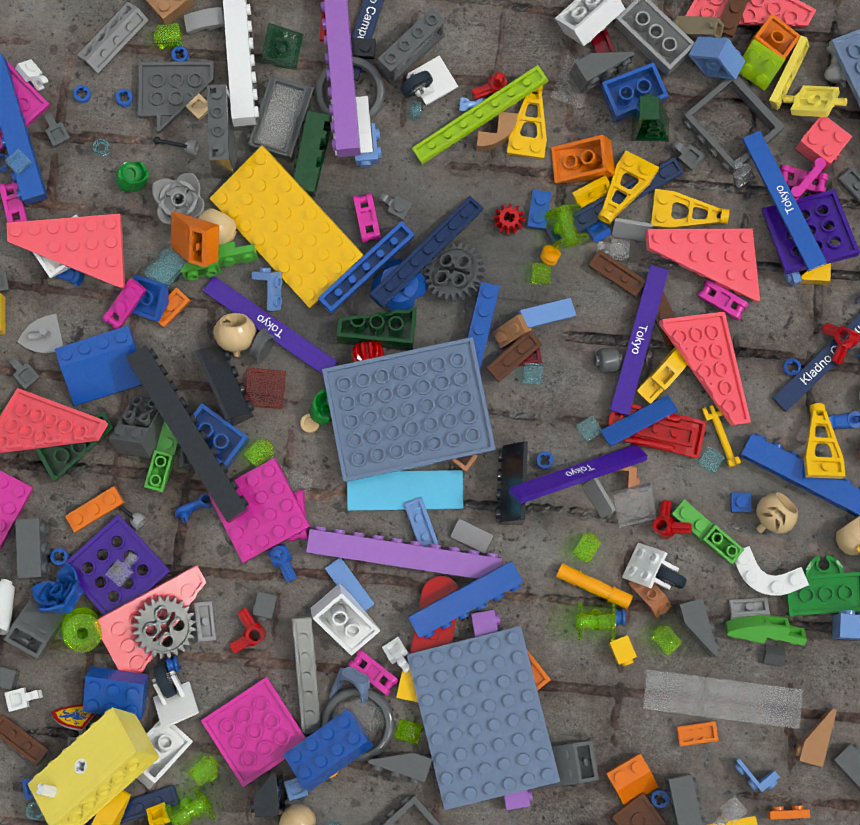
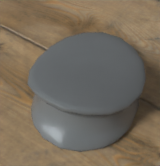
(261, 345)

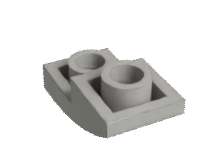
(204, 19)

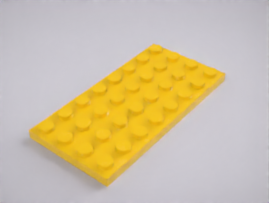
(286, 226)

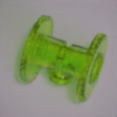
(565, 227)
(596, 620)
(81, 640)
(190, 809)

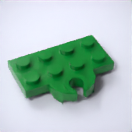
(827, 590)

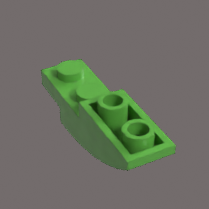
(227, 256)
(162, 460)
(707, 532)
(760, 627)

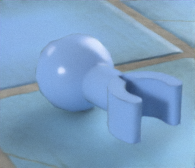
(465, 104)

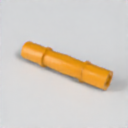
(594, 586)

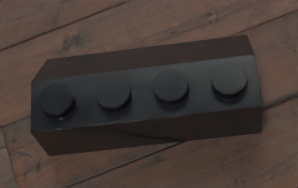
(225, 384)
(270, 797)

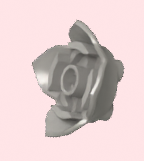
(167, 191)

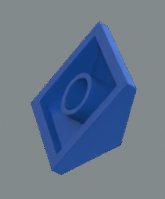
(154, 300)

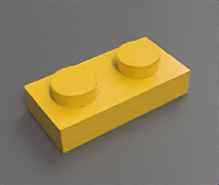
(591, 192)

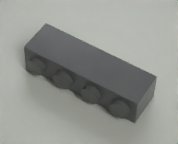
(848, 761)

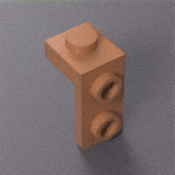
(632, 478)
(653, 597)

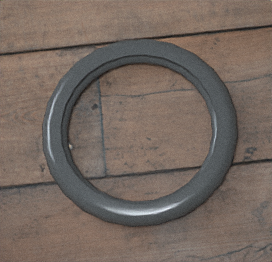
(367, 66)
(380, 702)

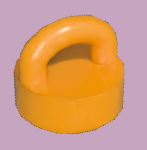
(550, 255)

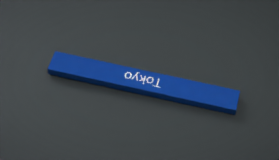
(784, 201)

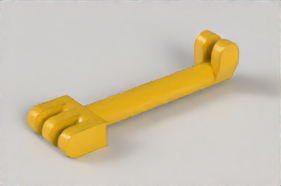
(714, 416)

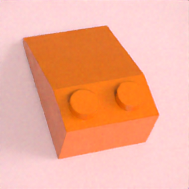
(583, 160)

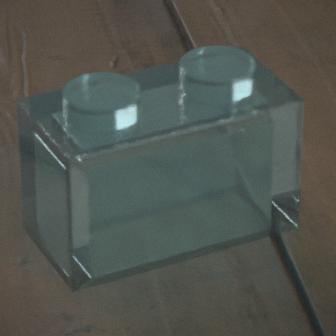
(166, 268)

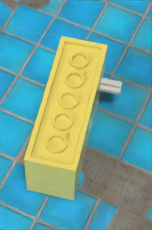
(93, 769)

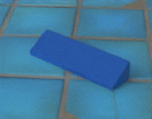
(639, 421)

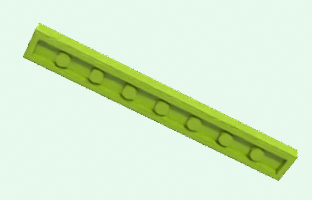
(480, 114)

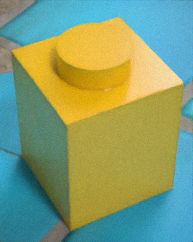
(622, 650)

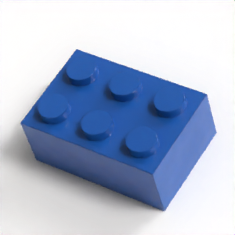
(623, 91)
(222, 435)
(115, 689)

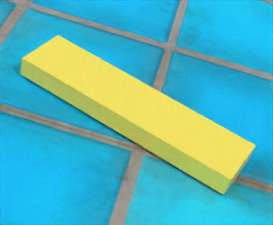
(789, 73)

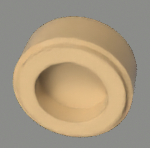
(308, 424)

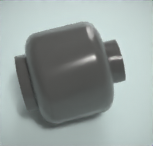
(608, 360)

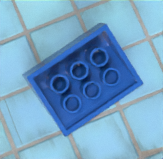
(98, 365)

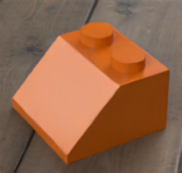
(776, 36)
(631, 779)

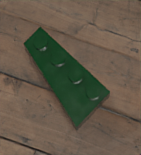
(650, 120)
(312, 151)
(389, 329)
(62, 458)

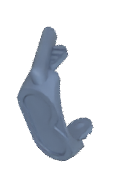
(359, 679)

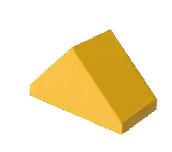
(817, 276)

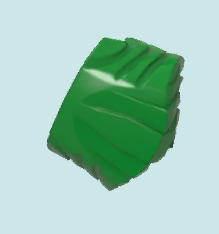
(132, 176)
(320, 408)

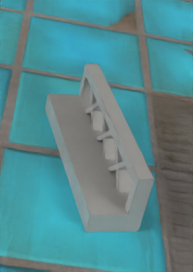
(115, 36)

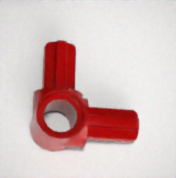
(494, 84)
(839, 334)
(665, 519)
(247, 638)

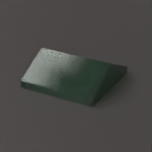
(282, 47)

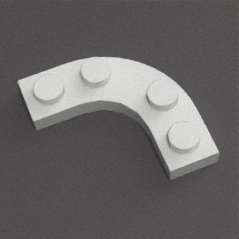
(766, 583)

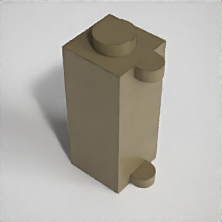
(700, 26)

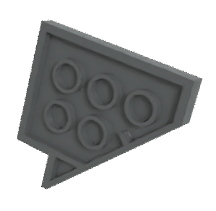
(169, 87)

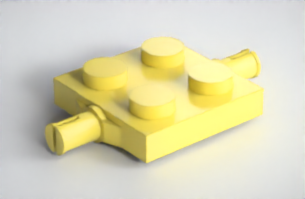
(815, 101)

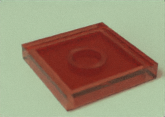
(265, 387)

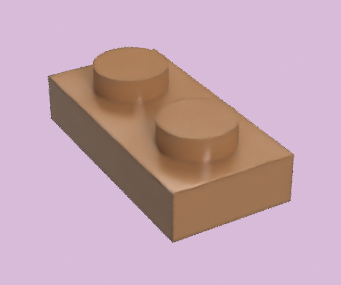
(511, 331)

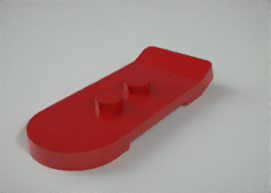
(673, 434)
(433, 591)

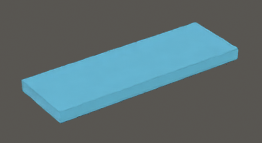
(390, 491)

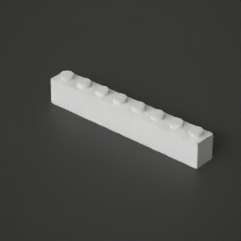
(240, 62)

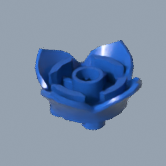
(406, 298)
(58, 595)

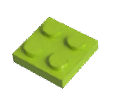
(760, 64)

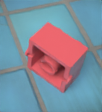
(823, 141)

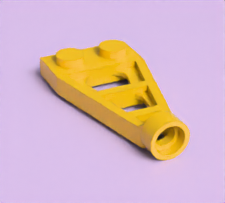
(529, 146)
(637, 168)
(662, 211)
(822, 467)

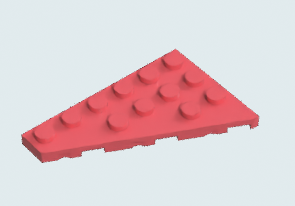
(791, 12)
(81, 243)
(717, 254)
(709, 353)
(40, 423)
(118, 626)

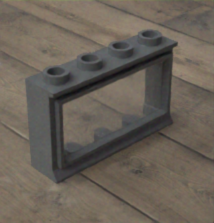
(411, 47)
(280, 117)

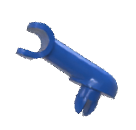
(72, 275)
(845, 421)
(185, 510)

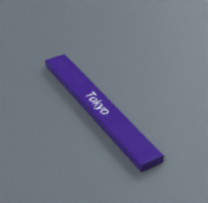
(283, 335)
(639, 340)
(577, 474)

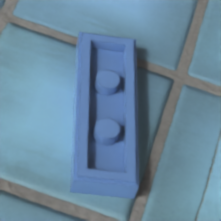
(548, 313)
(420, 522)
(341, 574)

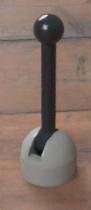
(190, 146)
(136, 519)

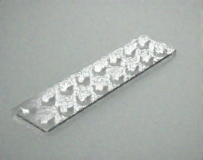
(722, 699)

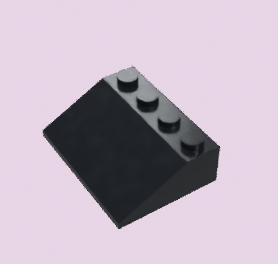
(511, 473)

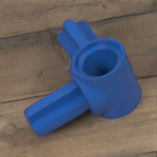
(281, 558)

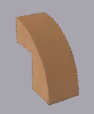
(506, 125)

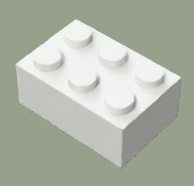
(586, 18)

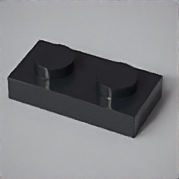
(363, 48)

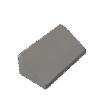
(630, 229)
(599, 497)
(471, 536)
(748, 607)
(204, 621)

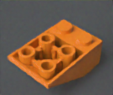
(194, 239)

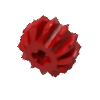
(511, 213)
(366, 351)

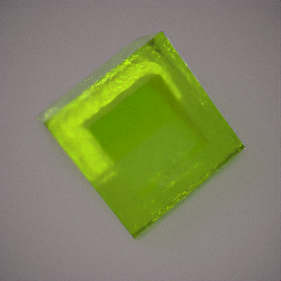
(540, 273)
(408, 731)

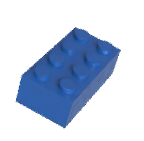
(328, 750)

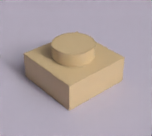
(198, 107)

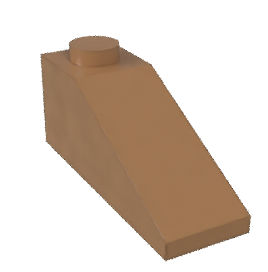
(815, 743)

